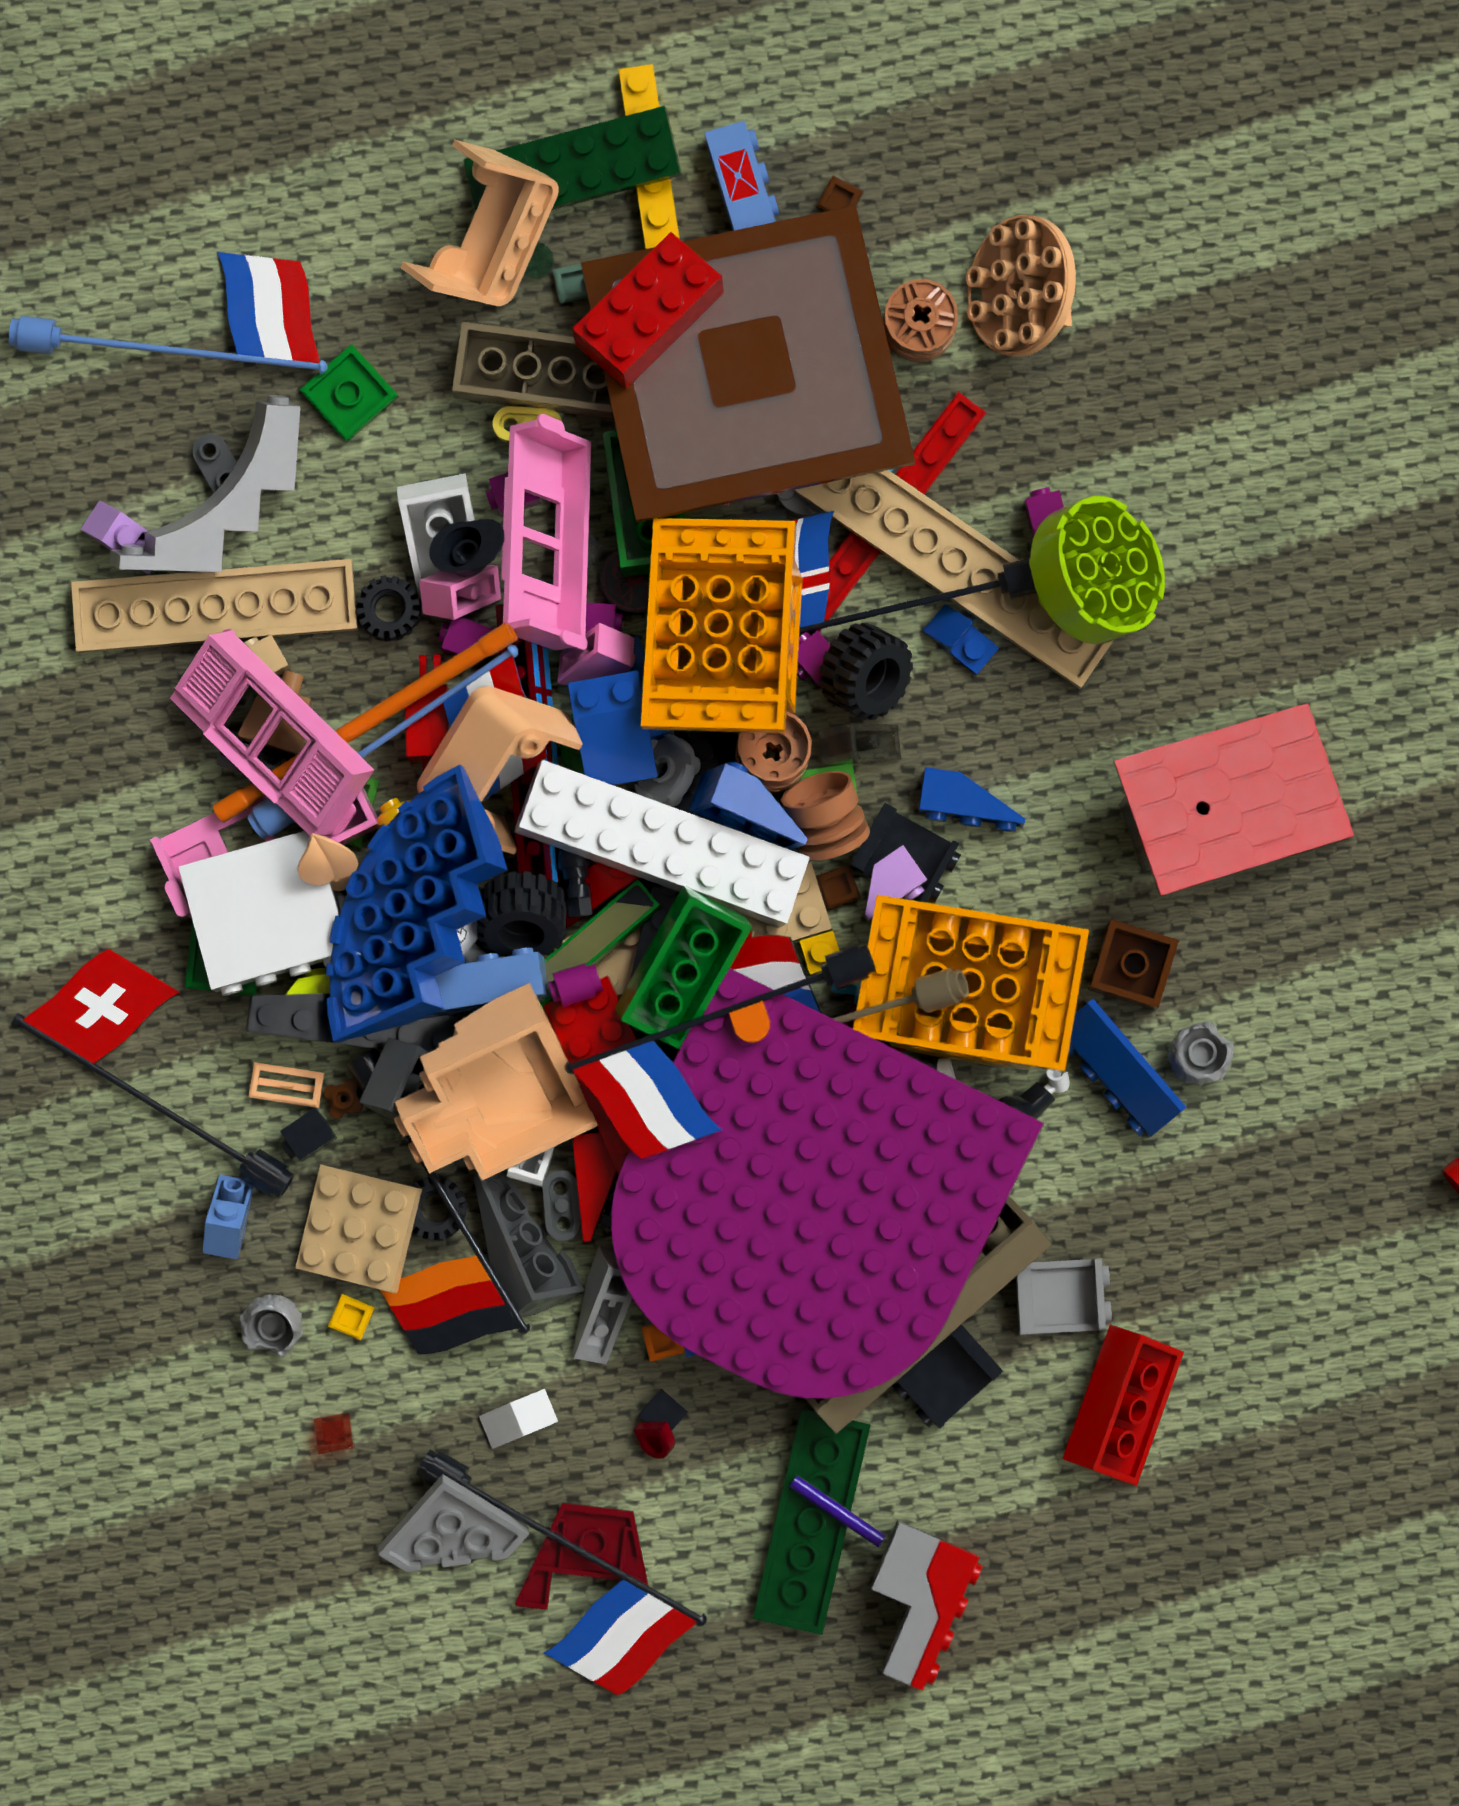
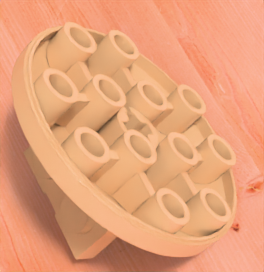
(1024, 284)

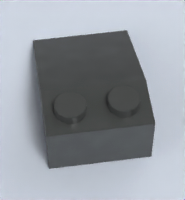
(394, 1077)

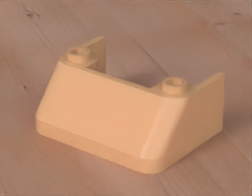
(500, 234)
(488, 732)

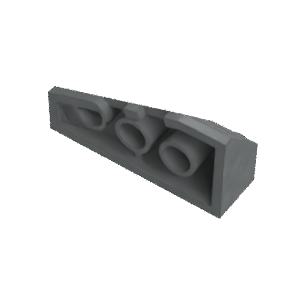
(520, 1251)

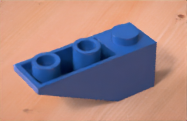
(957, 796)

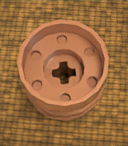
(918, 340)
(793, 756)
(827, 814)

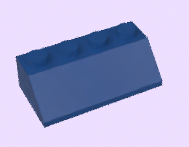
(1122, 1071)

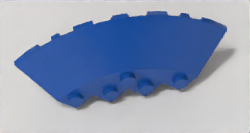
(407, 908)

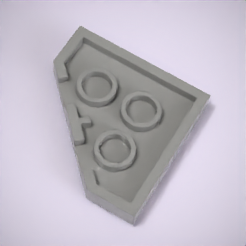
(451, 1529)

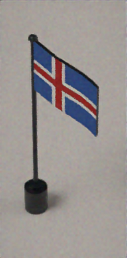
(813, 564)

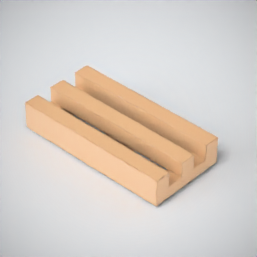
(316, 1090)

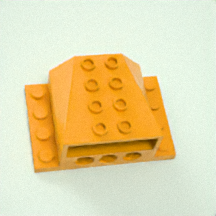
(722, 626)
(1017, 974)

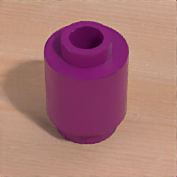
(575, 984)

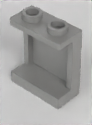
(1063, 1297)

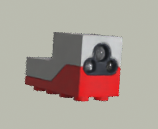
(932, 1581)

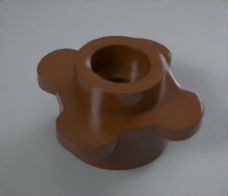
(340, 1108)

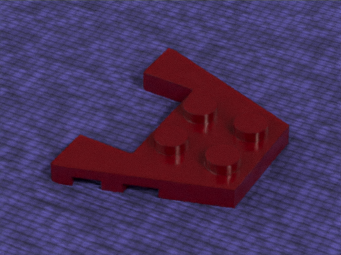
(599, 1530)

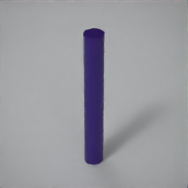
(837, 1511)

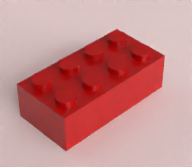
(648, 310)

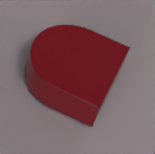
(655, 1438)

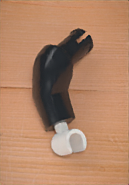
(1039, 1098)

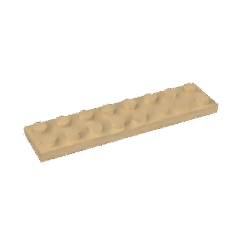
(197, 604)

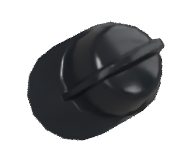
(466, 546)

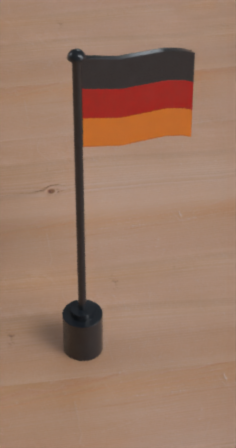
(455, 1297)

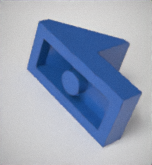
(961, 639)

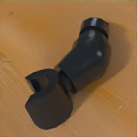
(577, 893)

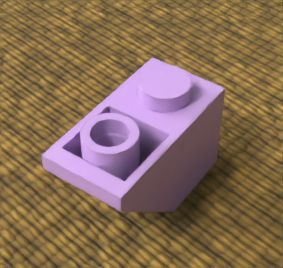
(113, 528)
(895, 877)

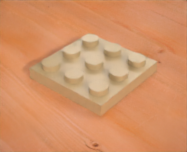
(358, 1228)

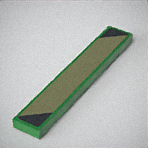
(603, 932)

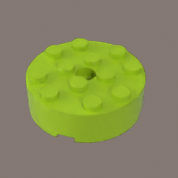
(1097, 570)

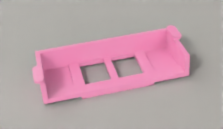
(557, 469)
(327, 771)
(204, 841)

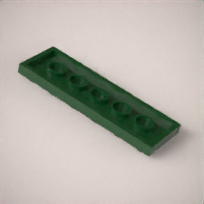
(599, 157)
(805, 1538)

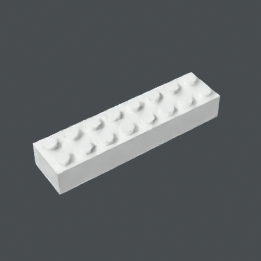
(661, 843)

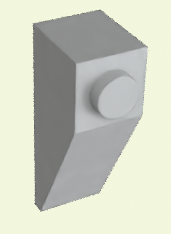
(602, 1309)

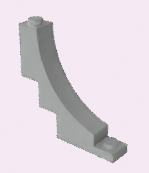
(198, 537)

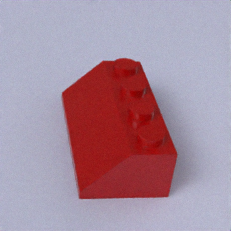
(1123, 1405)

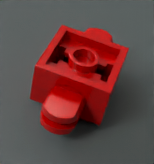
(428, 732)

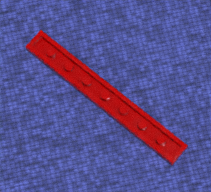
(931, 458)

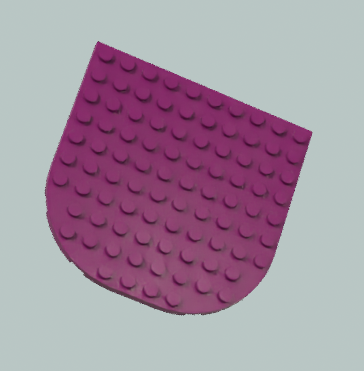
(826, 1213)

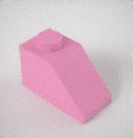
(455, 596)
(606, 654)

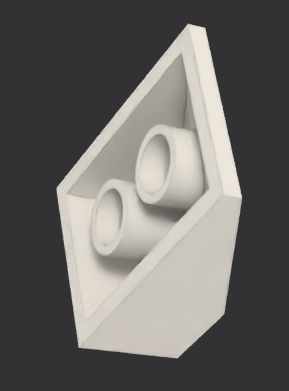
(426, 510)

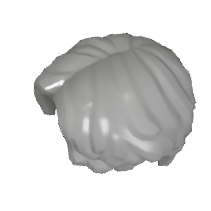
(1200, 1054)
(271, 1324)

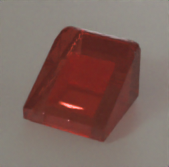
(334, 1433)

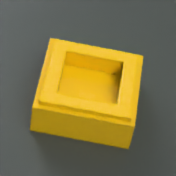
(351, 1317)

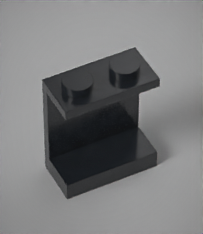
(926, 848)
(947, 1377)

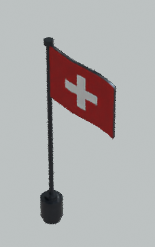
(99, 1014)

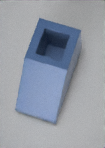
(227, 1217)

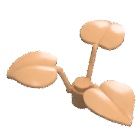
(327, 862)

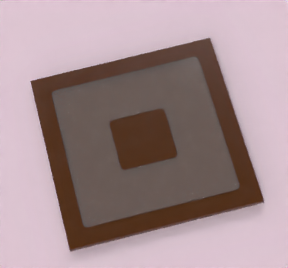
(772, 382)

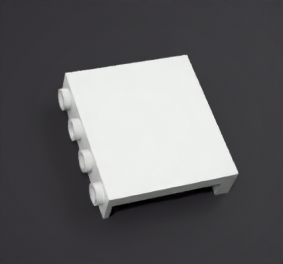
(258, 914)

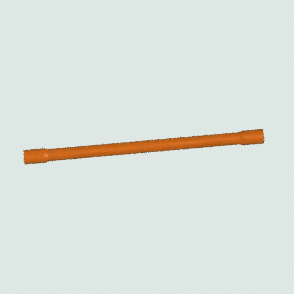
(485, 647)

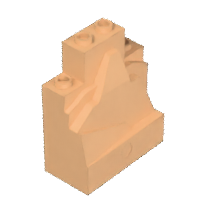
(494, 1091)

